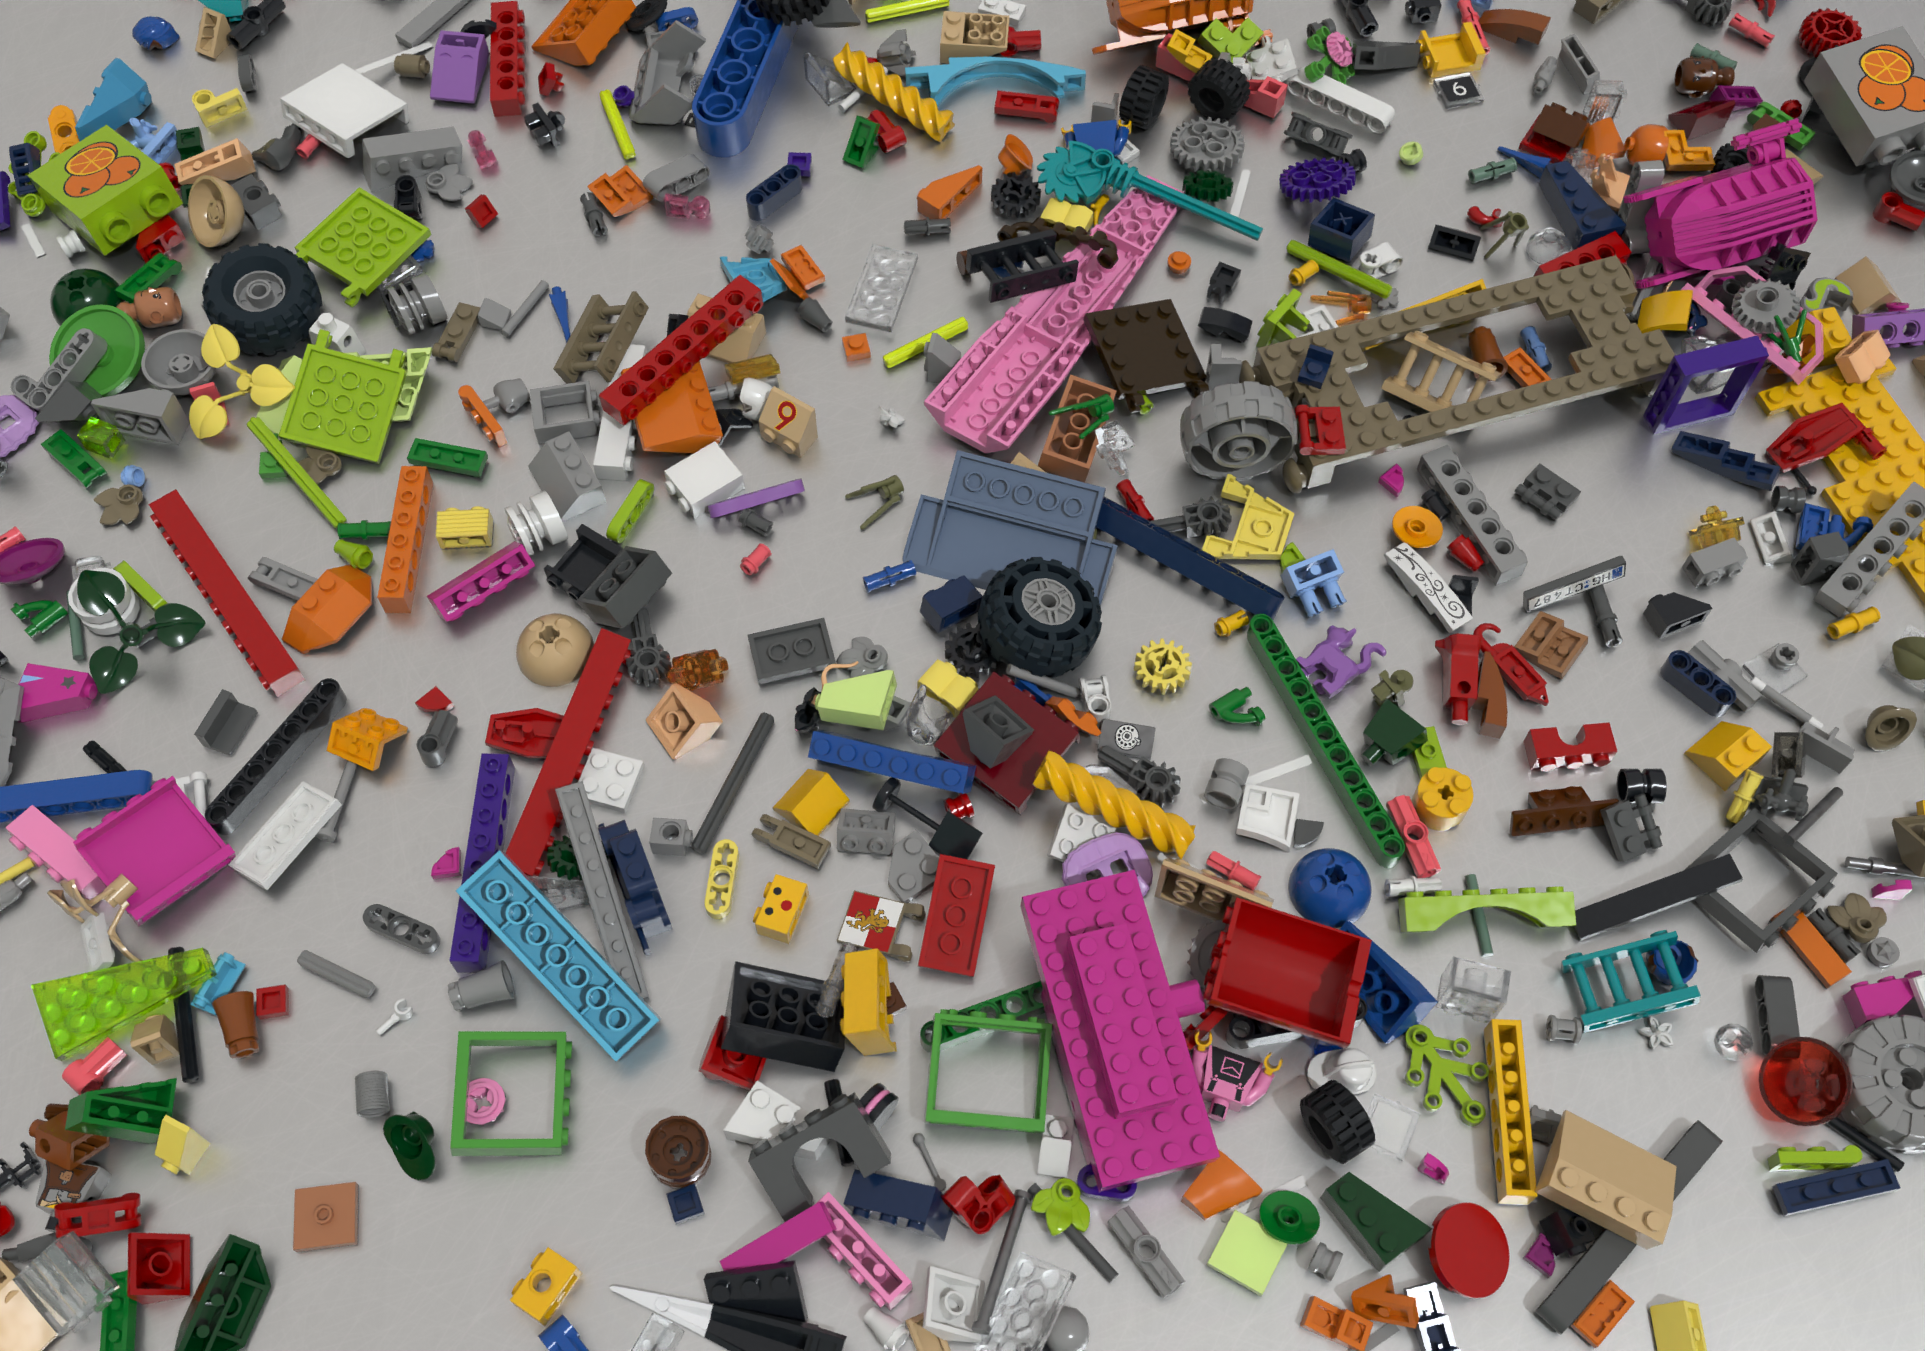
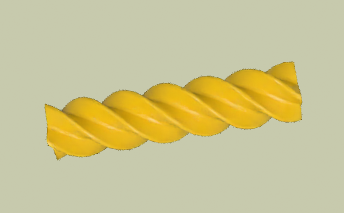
(891, 93)
(1117, 805)

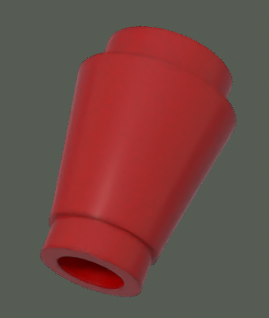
(1466, 553)

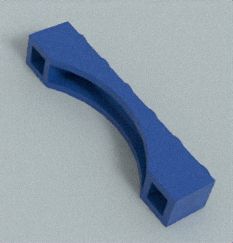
(892, 762)

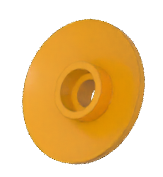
(1417, 527)

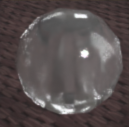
(1733, 1041)

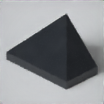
(1454, 241)

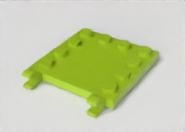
(362, 243)
(343, 401)

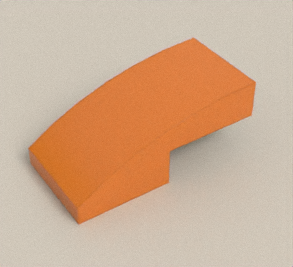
(1336, 1324)

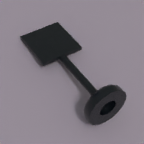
(952, 836)

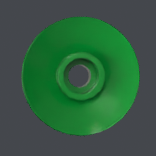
(1291, 1208)

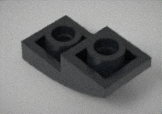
(1220, 320)

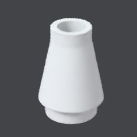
(887, 1329)

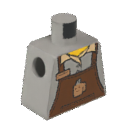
(74, 1186)

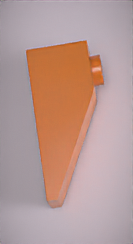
(946, 194)

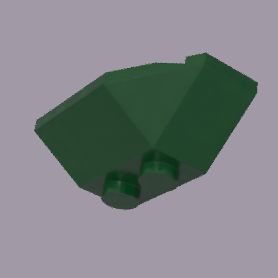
(226, 1299)

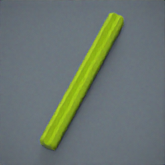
(1340, 269)

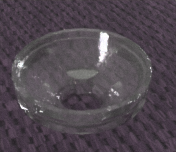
(1544, 251)

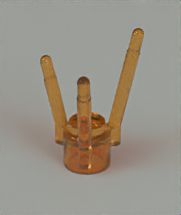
(1356, 303)

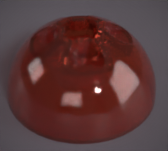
(1793, 1069)

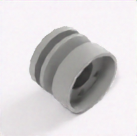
(417, 303)

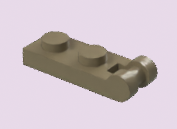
(457, 332)

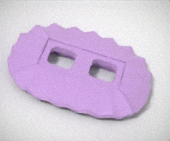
(21, 429)
(1099, 854)

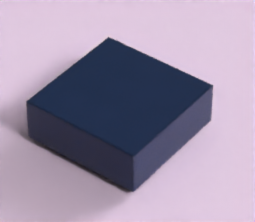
(685, 1203)

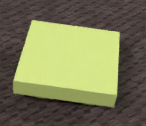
(1247, 1253)

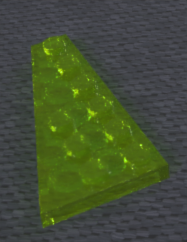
(99, 1002)

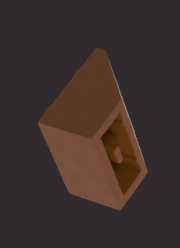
(1562, 126)

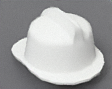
(1347, 1066)

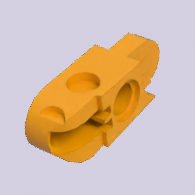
(61, 124)

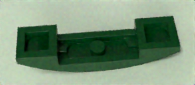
(188, 144)

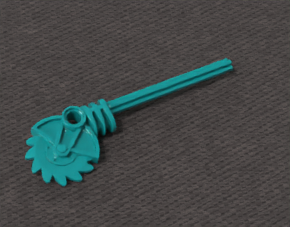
(1085, 171)

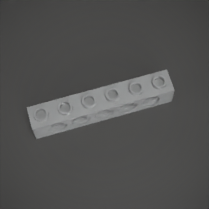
(1498, 566)
(1839, 599)

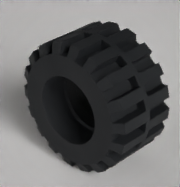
(1219, 89)
(1144, 97)
(1337, 1121)

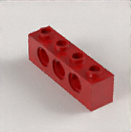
(1601, 248)

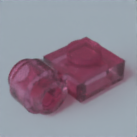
(681, 207)

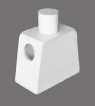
(343, 335)

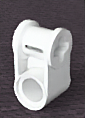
(1380, 261)
(1095, 695)

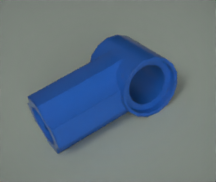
(561, 1336)

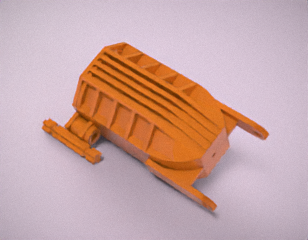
(1151, 20)

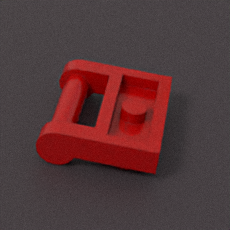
(1327, 427)

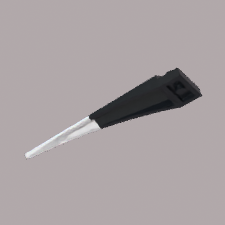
(735, 1327)

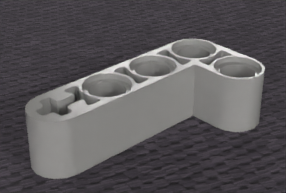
(1643, 176)
(71, 364)

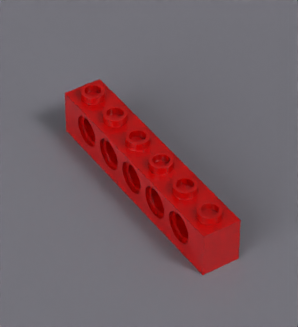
(507, 59)

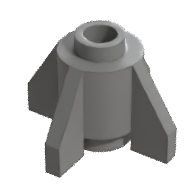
(894, 53)

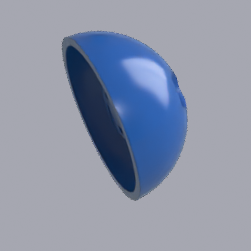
(1324, 897)

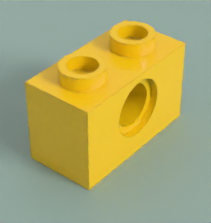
(544, 1304)

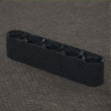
(1258, 1036)

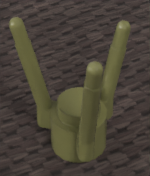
(1514, 225)
(888, 488)

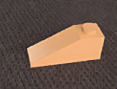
(225, 162)

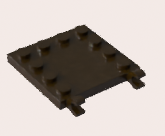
(1145, 351)

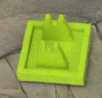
(1277, 320)

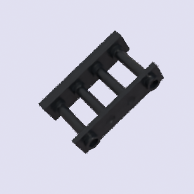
(1017, 250)

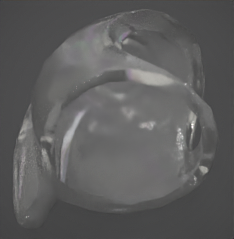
(926, 718)

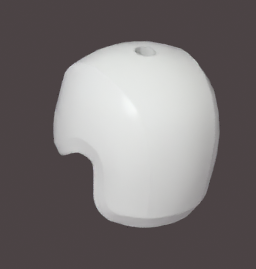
(755, 394)

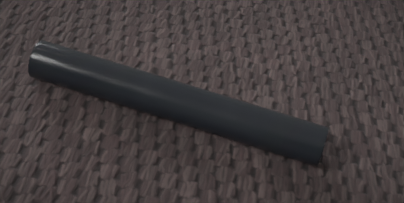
(1868, 1145)

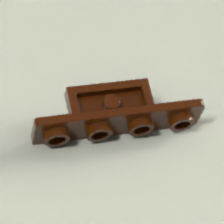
(1558, 811)

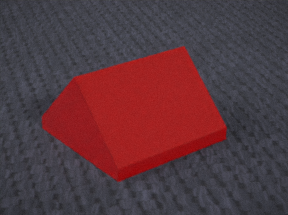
(158, 1267)

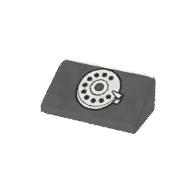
(1127, 738)

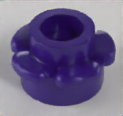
(623, 96)

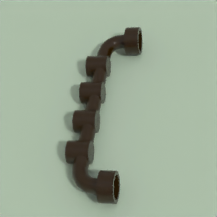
(1106, 258)

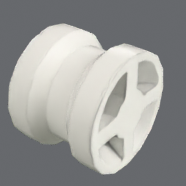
(71, 244)

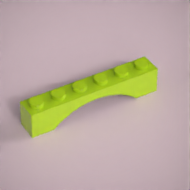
(1544, 909)

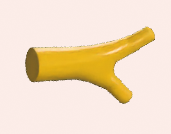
(1097, 207)

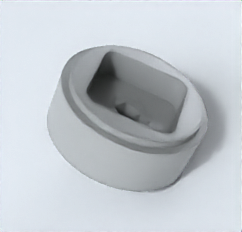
(1883, 952)

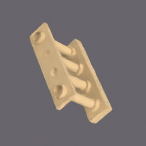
(1420, 394)

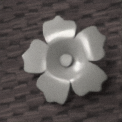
(1383, 303)

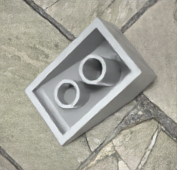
(145, 415)

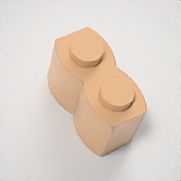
(1862, 357)

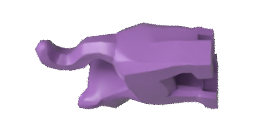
(1334, 663)

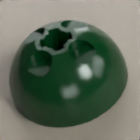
(82, 289)

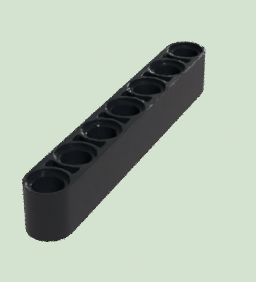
(274, 768)

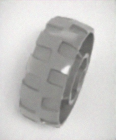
(1238, 430)
(1888, 1082)

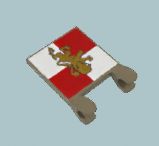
(875, 923)

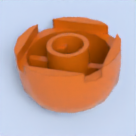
(1646, 144)

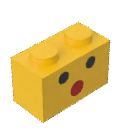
(781, 908)

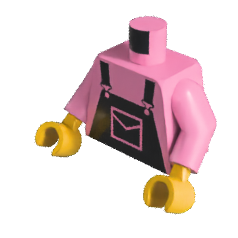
(1229, 1078)

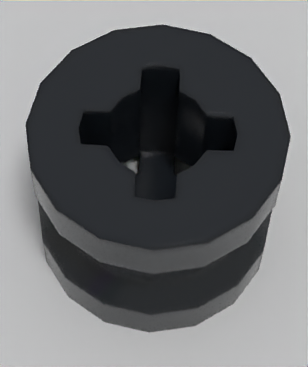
(1356, 159)

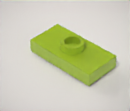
(1429, 754)

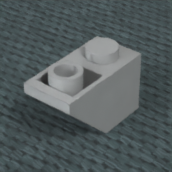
(939, 358)

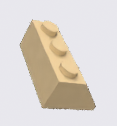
(741, 342)

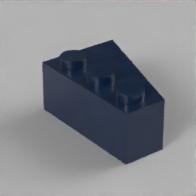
(899, 1204)

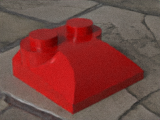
(727, 1065)

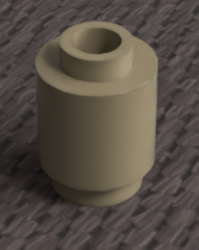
(411, 65)

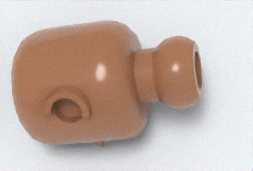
(154, 307)

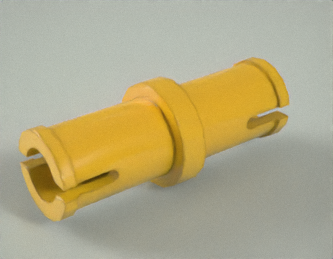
(1853, 622)

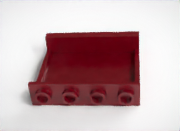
(1013, 778)

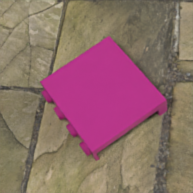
(157, 846)

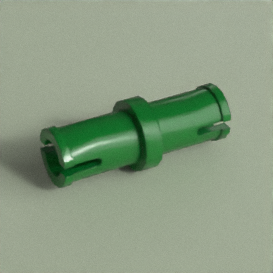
(363, 530)

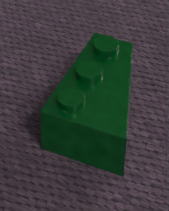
(1373, 1220)

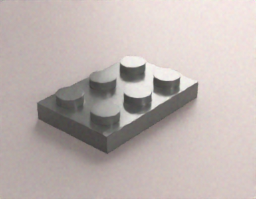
(791, 650)

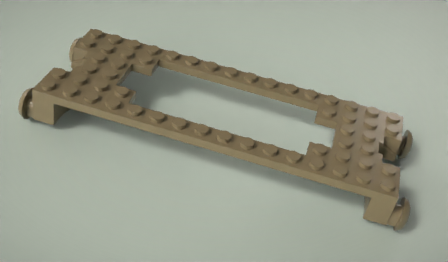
(1592, 295)

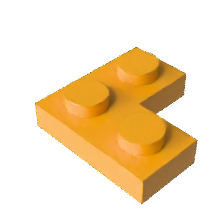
(1684, 158)

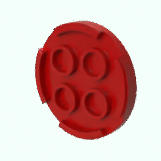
(1469, 1250)

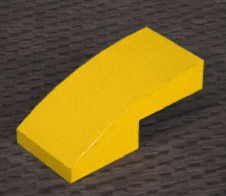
(1186, 53)

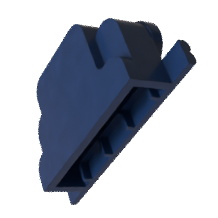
(636, 881)

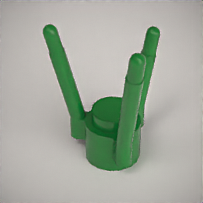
(1097, 407)

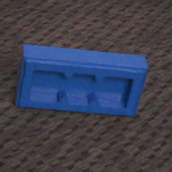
(1812, 523)

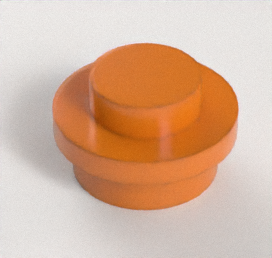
(1179, 262)

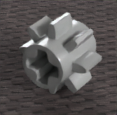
(759, 239)

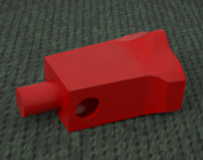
(1459, 673)

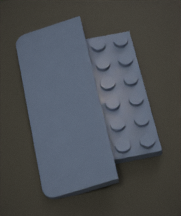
(1006, 515)

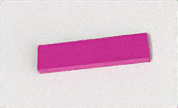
(783, 1240)

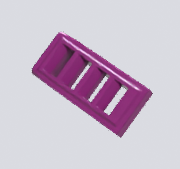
(1738, 94)

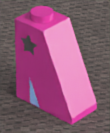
(54, 692)

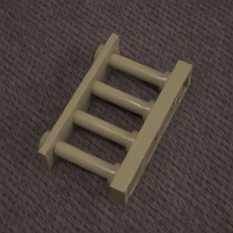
(587, 331)

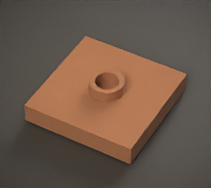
(325, 1217)

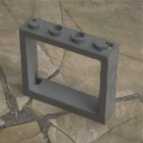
(1798, 854)

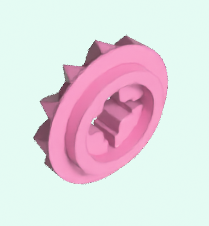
(1339, 49)
(495, 1096)

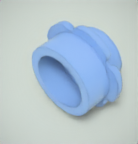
(133, 476)

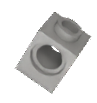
(662, 829)

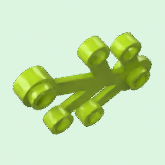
(32, 203)
(1444, 1069)

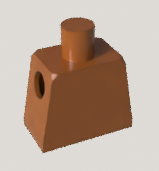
(64, 1146)

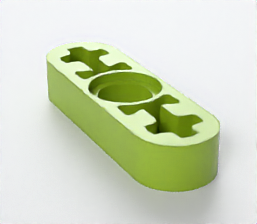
(630, 511)
(140, 586)

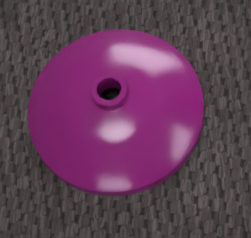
(30, 560)

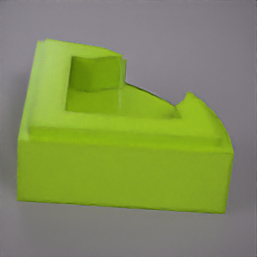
(1290, 556)

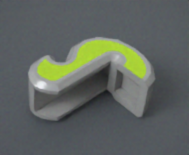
(1826, 291)

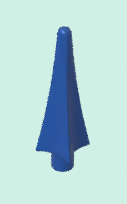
(1533, 163)
(560, 306)

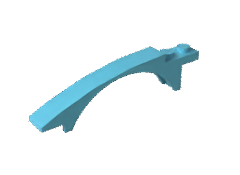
(946, 78)

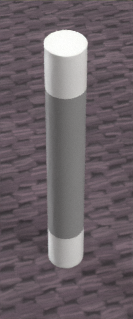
(1785, 703)

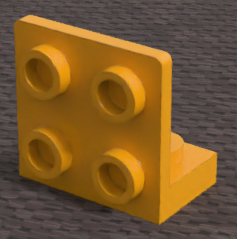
(362, 737)

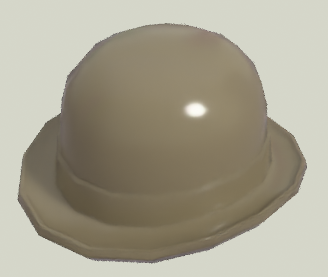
(1889, 727)

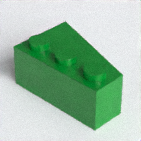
(123, 1111)

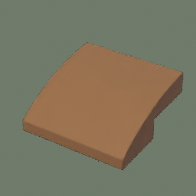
(1551, 645)

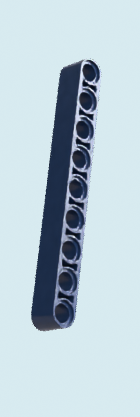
(1188, 560)

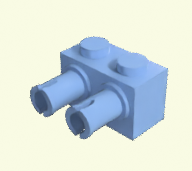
(1311, 574)

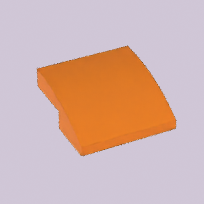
(620, 192)

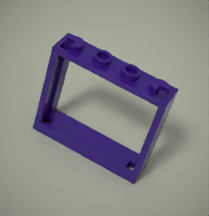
(1664, 411)

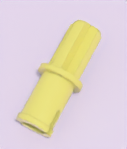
(1744, 796)

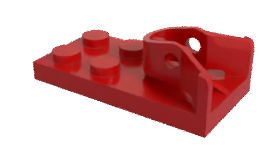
(956, 915)

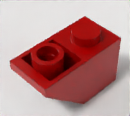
(159, 238)

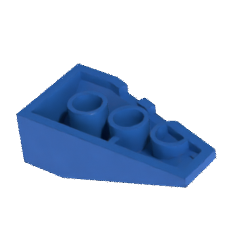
(1391, 993)

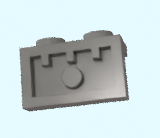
(865, 831)

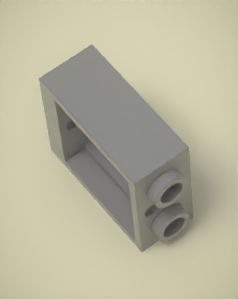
(563, 395)

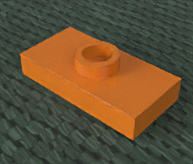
(803, 267)
(1602, 1313)

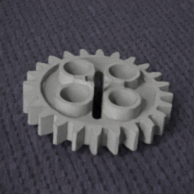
(1207, 144)

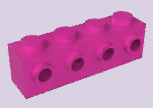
(480, 581)

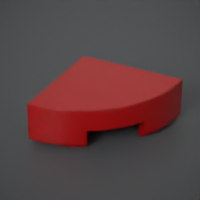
(434, 701)

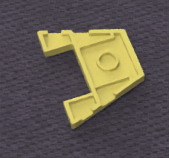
(1260, 530)

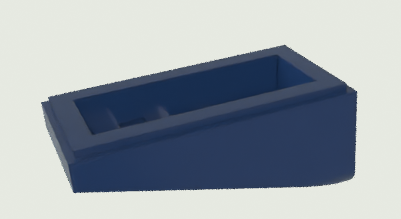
(19, 156)

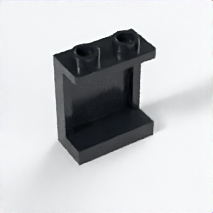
(582, 562)

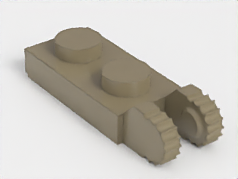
(793, 841)

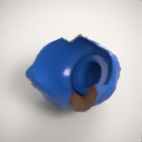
(154, 32)
(1684, 959)

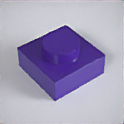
(802, 160)

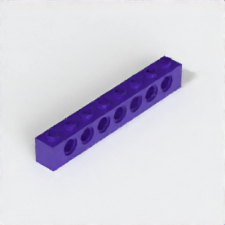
(485, 839)

